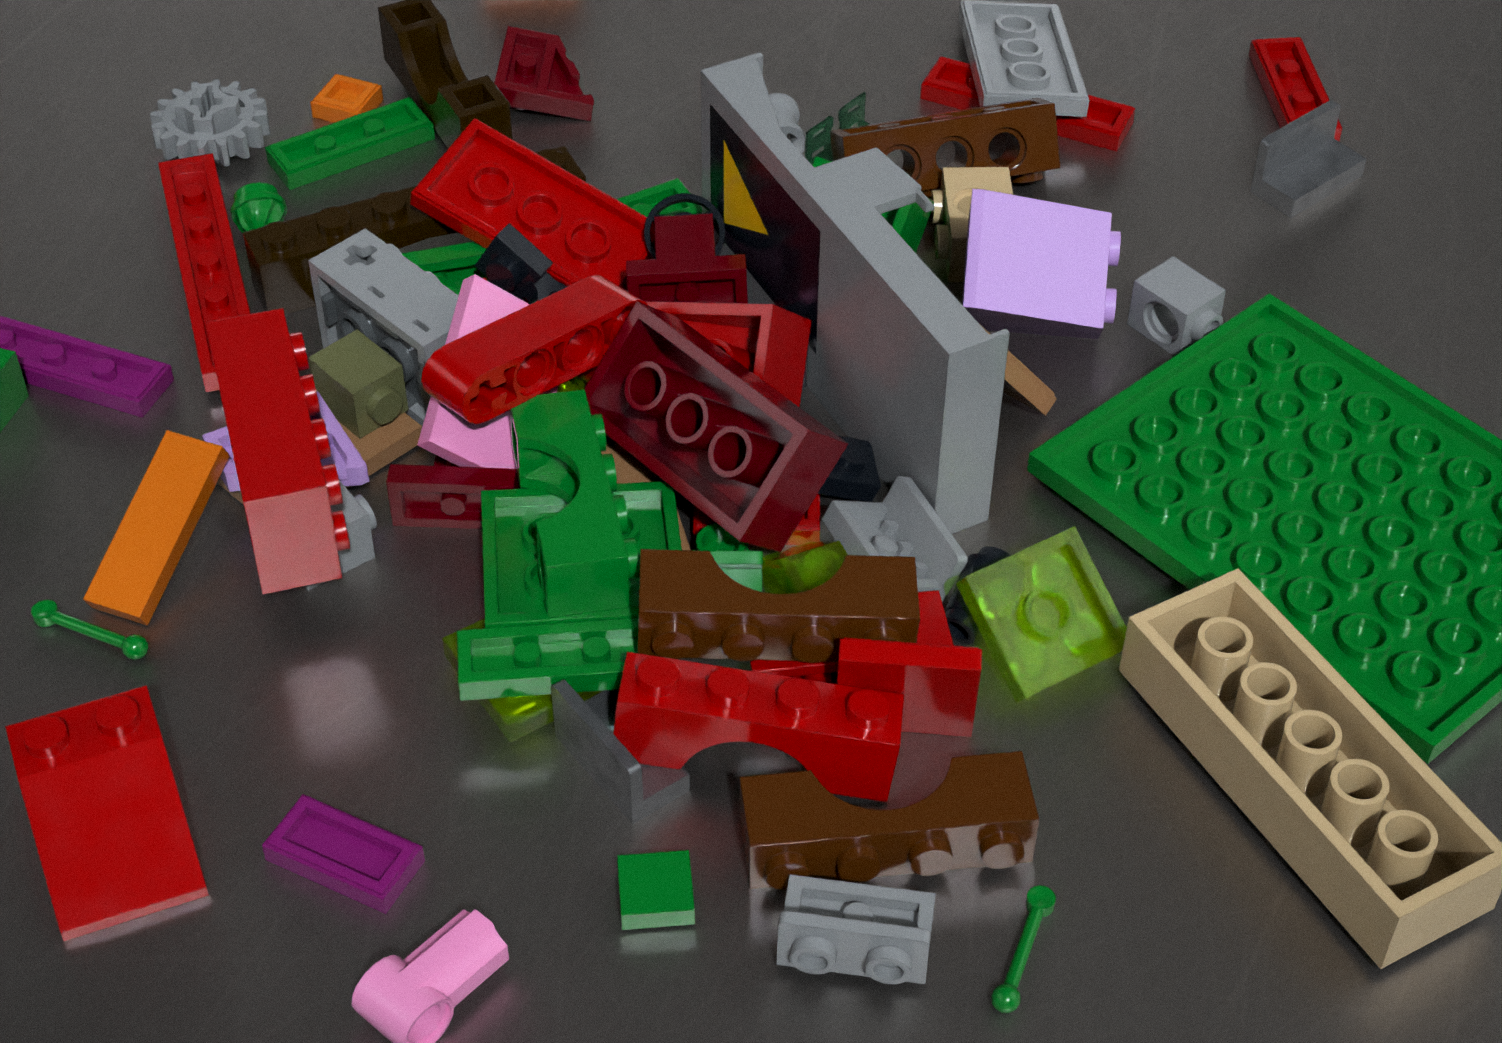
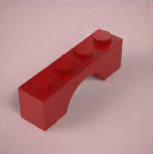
(835, 730)

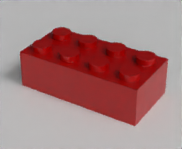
(279, 450)

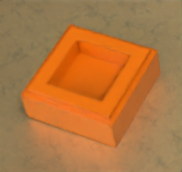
(345, 98)

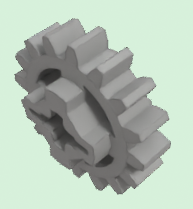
(210, 122)

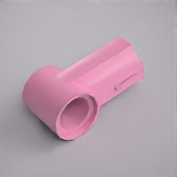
(417, 995)

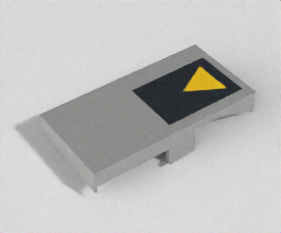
(886, 336)

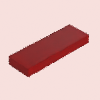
(1288, 78)

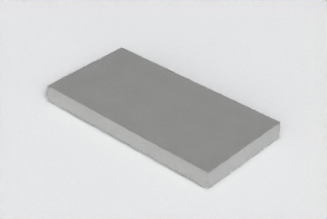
(1022, 55)

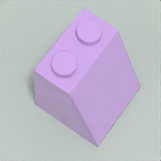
(1039, 266)

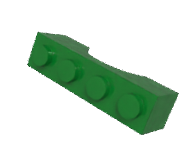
(581, 547)

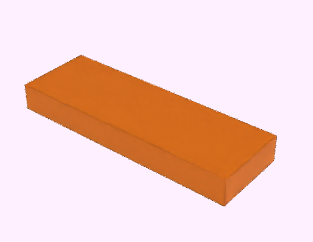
(156, 527)

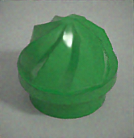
(257, 206)

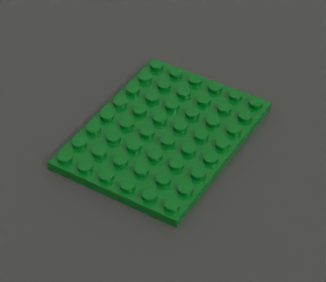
(1329, 490)

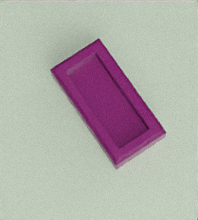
(344, 853)

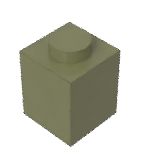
(359, 383)

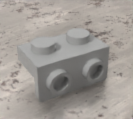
(900, 527)
(855, 930)

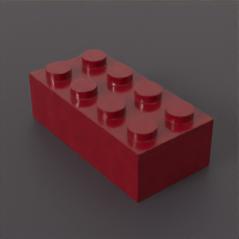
(711, 428)

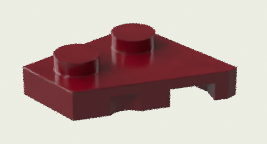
(539, 75)

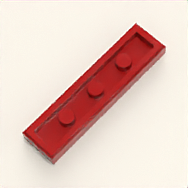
(1105, 126)

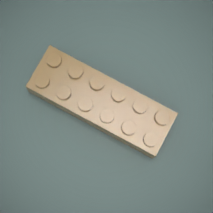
(1313, 767)

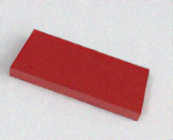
(496, 181)

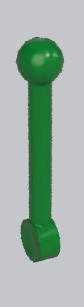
(46, 613)
(1039, 904)

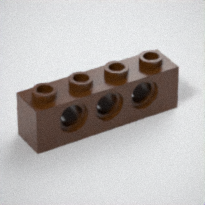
(1026, 124)

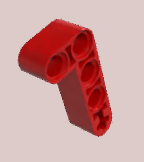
(528, 350)

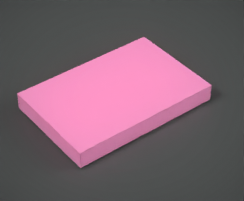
(443, 429)

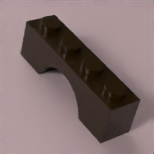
(425, 63)

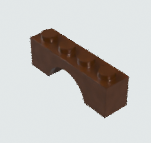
(702, 613)
(972, 820)

